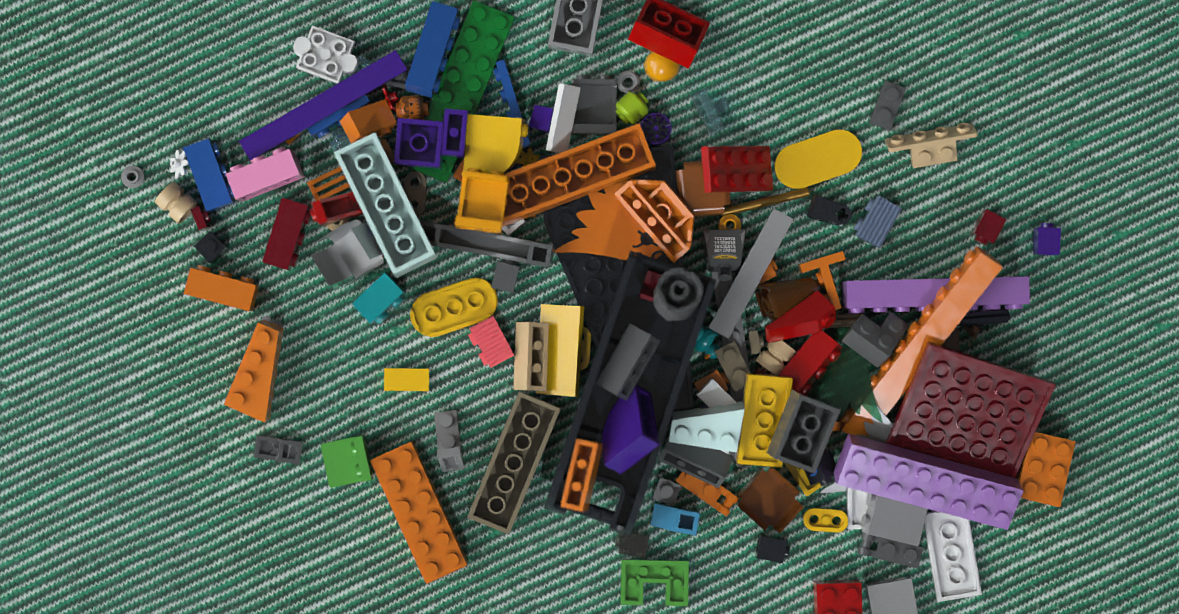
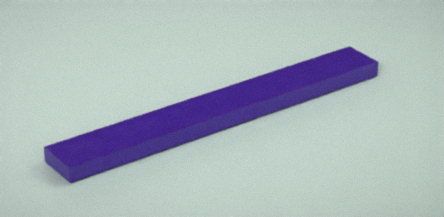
(323, 105)

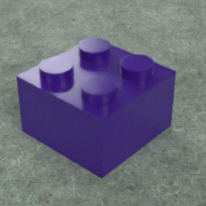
(419, 143)

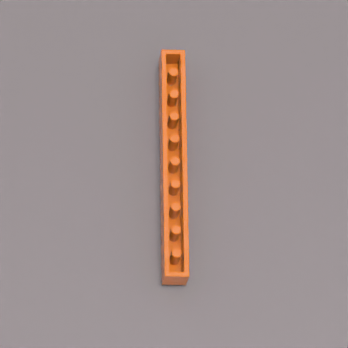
(934, 326)

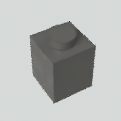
(505, 276)

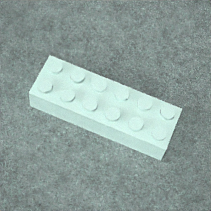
(385, 205)

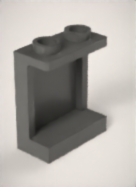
(595, 105)

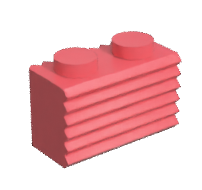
(491, 342)

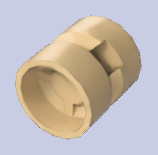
(176, 202)
(775, 356)

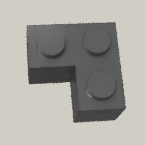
(875, 341)

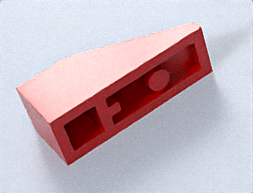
(803, 319)

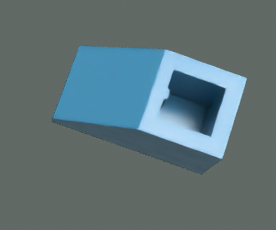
(675, 519)

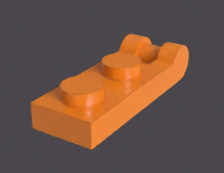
(708, 492)

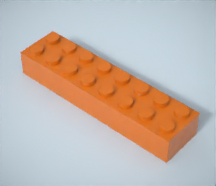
(577, 173)

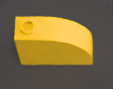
(493, 142)

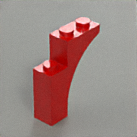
(335, 209)

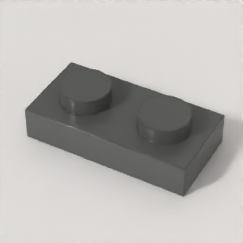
(887, 105)

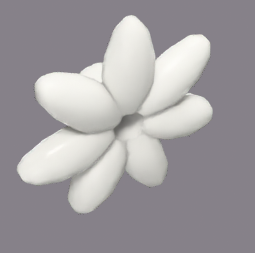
(178, 164)

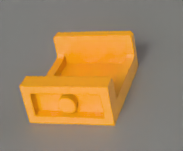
(482, 201)

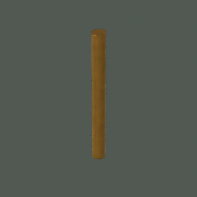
(767, 201)

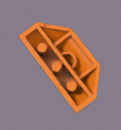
(660, 214)

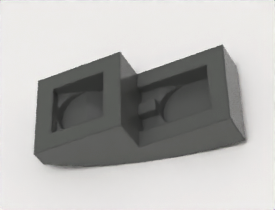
(277, 449)

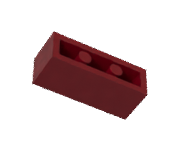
(287, 234)

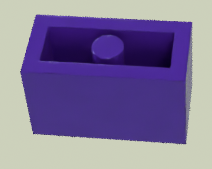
(454, 133)

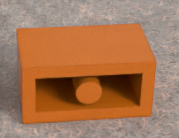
(367, 120)

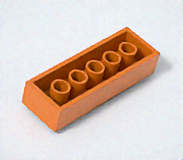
(419, 512)

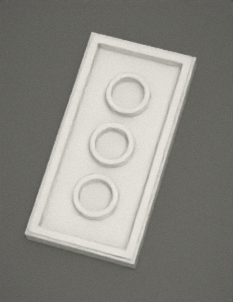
(951, 556)

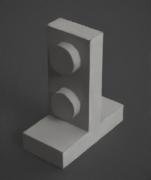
(448, 441)

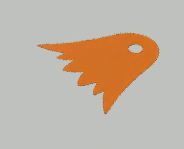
(609, 229)

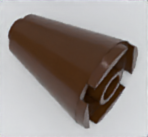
(781, 296)

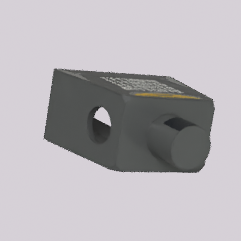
(723, 251)

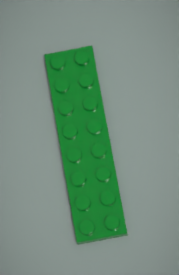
(468, 70)

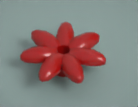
(390, 97)

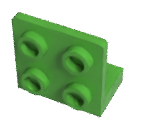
(347, 461)

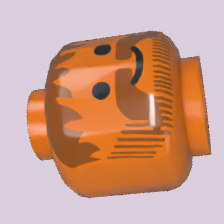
(412, 107)

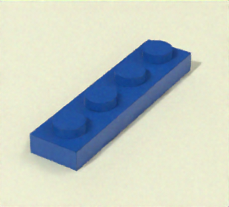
(508, 95)

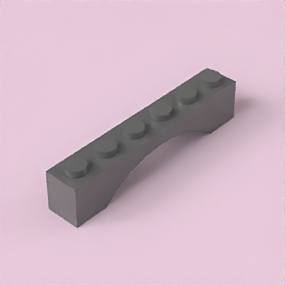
(489, 244)

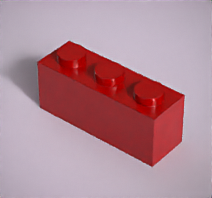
(811, 361)

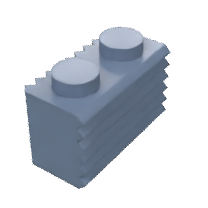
(877, 221)

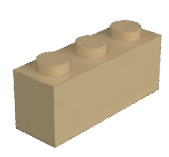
(531, 356)

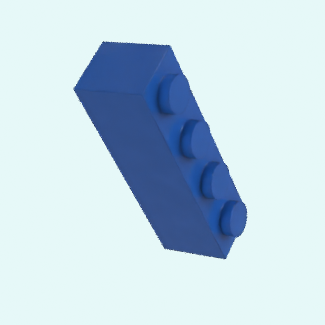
(432, 48)

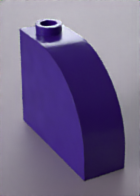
(629, 431)

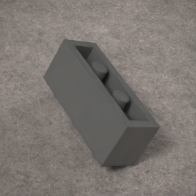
(628, 362)
(700, 462)

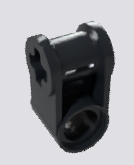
(824, 210)

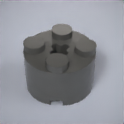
(667, 292)

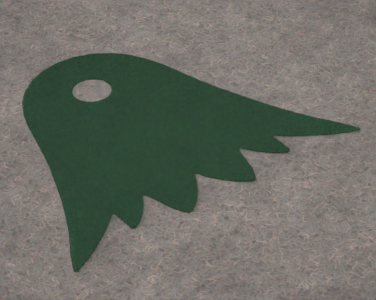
(846, 381)

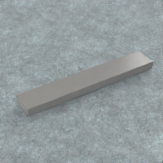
(750, 273)

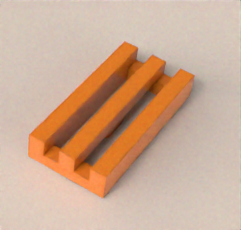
(314, 191)

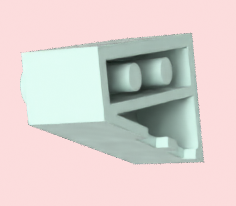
(708, 427)

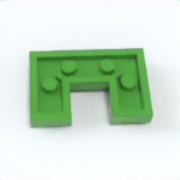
(639, 571)

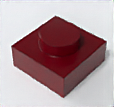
(201, 218)

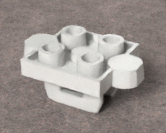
(325, 55)

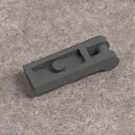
(891, 551)

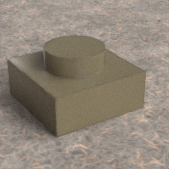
(755, 342)

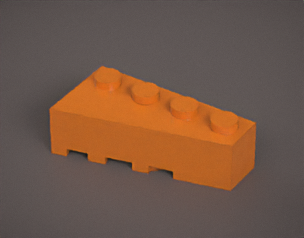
(255, 379)

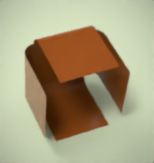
(691, 191)
(769, 500)

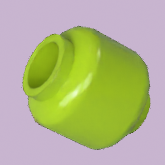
(632, 107)

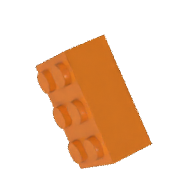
(1045, 469)

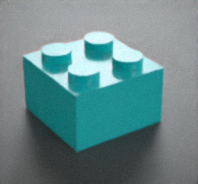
(380, 299)

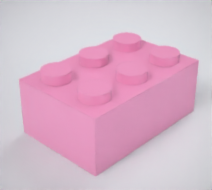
(264, 174)

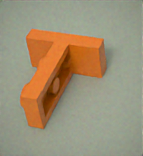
(824, 276)

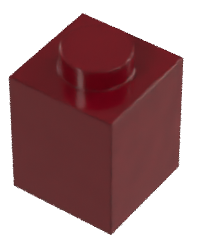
(988, 227)

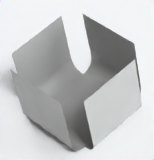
(353, 253)

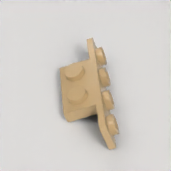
(932, 146)

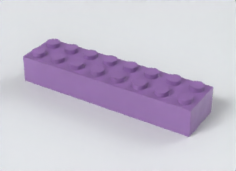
(918, 293)
(927, 481)

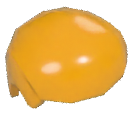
(660, 68)

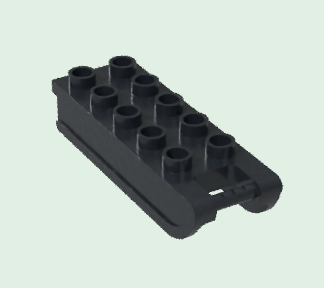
(660, 377)

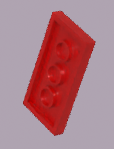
(736, 169)

